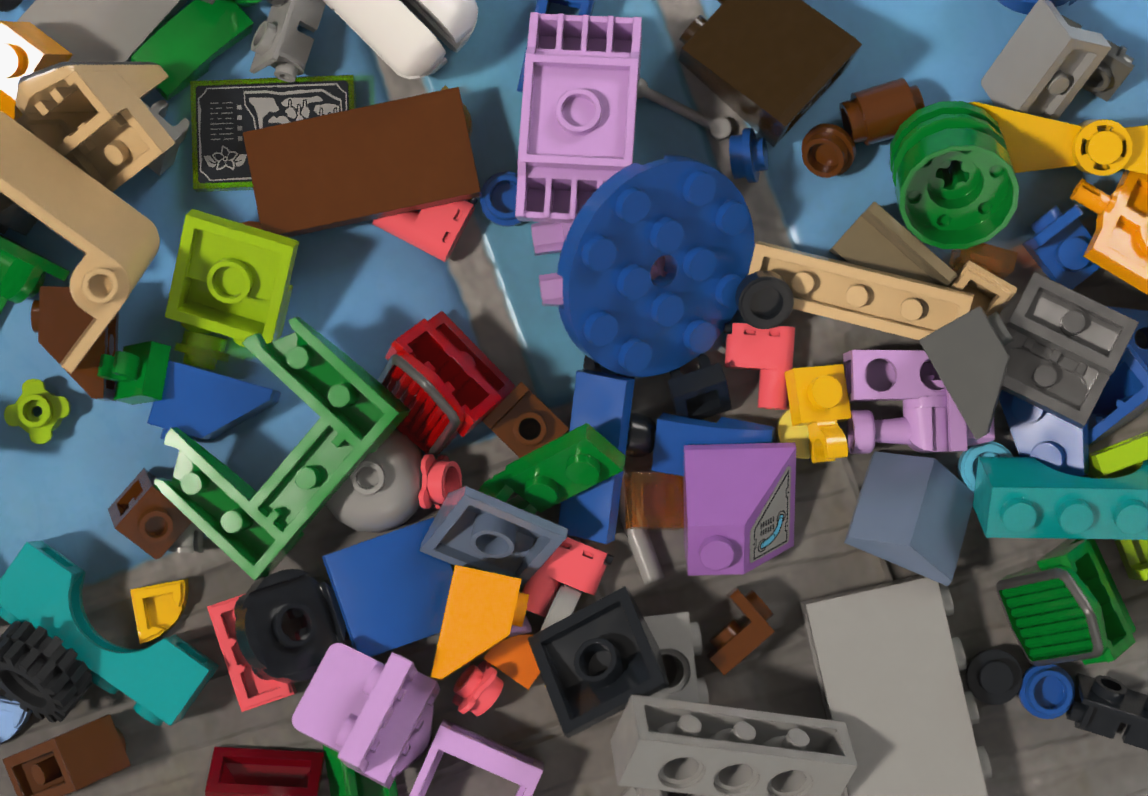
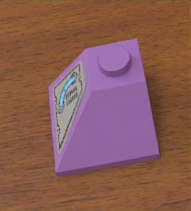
(737, 505)

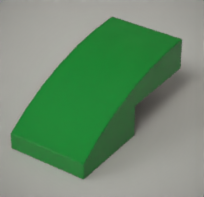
(192, 41)

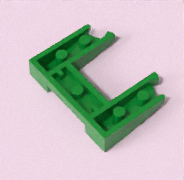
(267, 523)

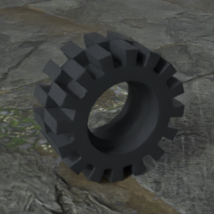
(41, 672)

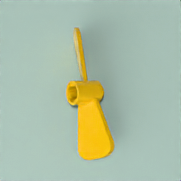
(1048, 144)

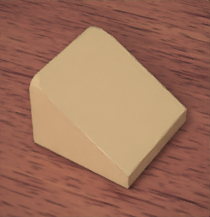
(988, 289)

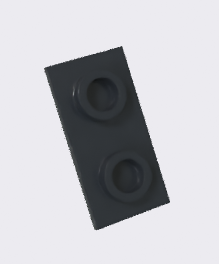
(1105, 705)

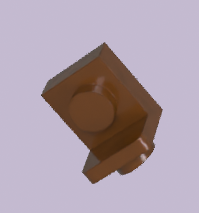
(147, 516)
(736, 641)

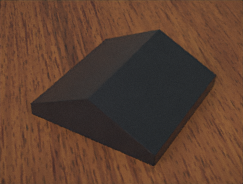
(598, 661)

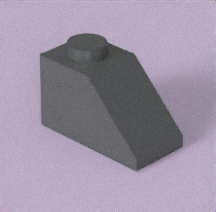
(972, 364)

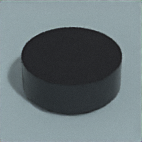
(764, 299)

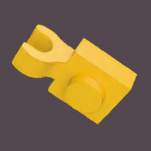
(820, 400)

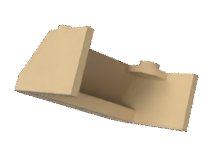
(88, 215)

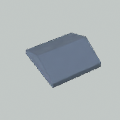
(912, 514)
(491, 535)

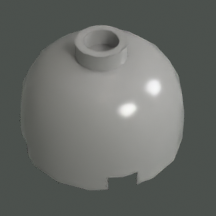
(382, 488)

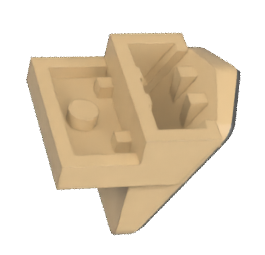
(96, 116)

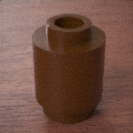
(879, 111)

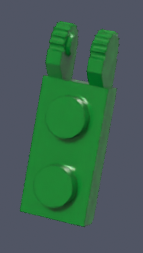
(557, 470)

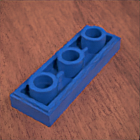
(605, 405)

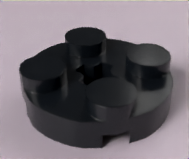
(260, 630)

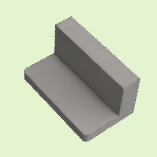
(1044, 64)

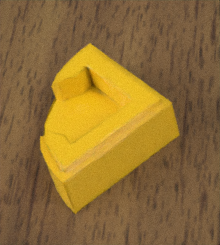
(158, 608)

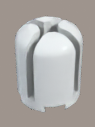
(402, 38)

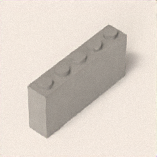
(897, 684)

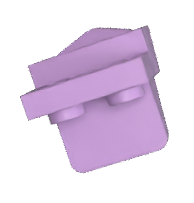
(369, 711)

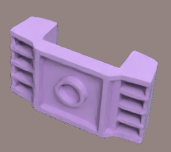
(575, 111)

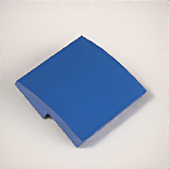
(390, 589)

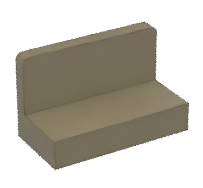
(885, 245)

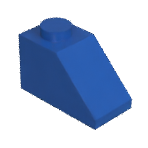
(207, 402)

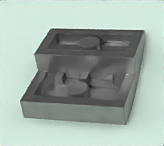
(1063, 349)

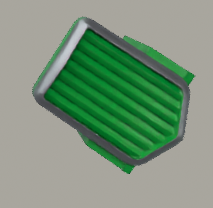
(1067, 607)

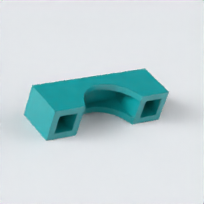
(1034, 501)
(48, 593)

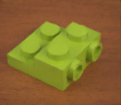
(231, 278)

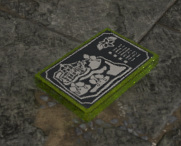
(234, 106)

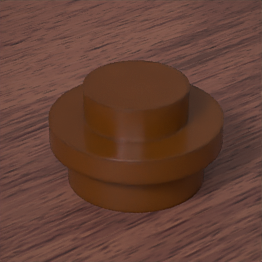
(828, 150)

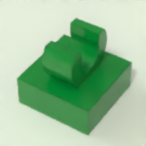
(138, 371)

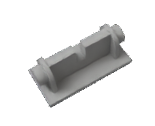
(279, 41)

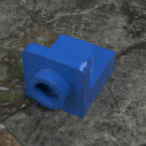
(1060, 246)

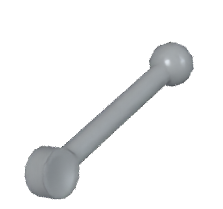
(718, 128)

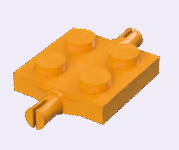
(1121, 227)

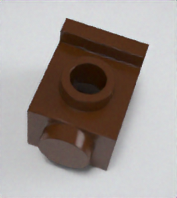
(516, 408)

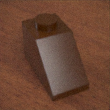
(61, 324)
(69, 760)

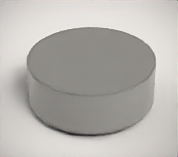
(562, 606)

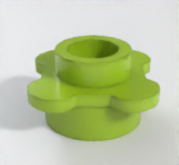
(53, 411)

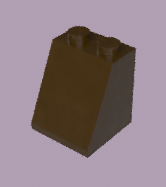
(767, 59)

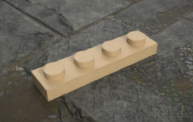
(862, 293)

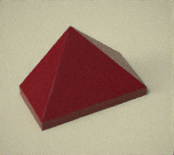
(264, 772)

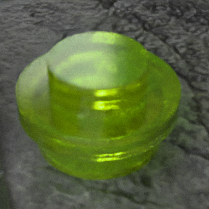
(202, 349)

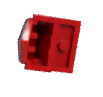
(442, 382)

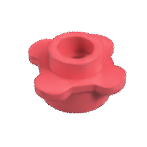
(438, 479)
(477, 689)

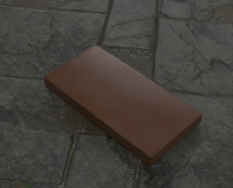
(362, 164)

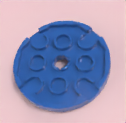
(607, 258)

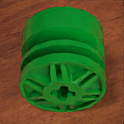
(953, 175)

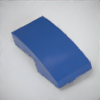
(677, 431)

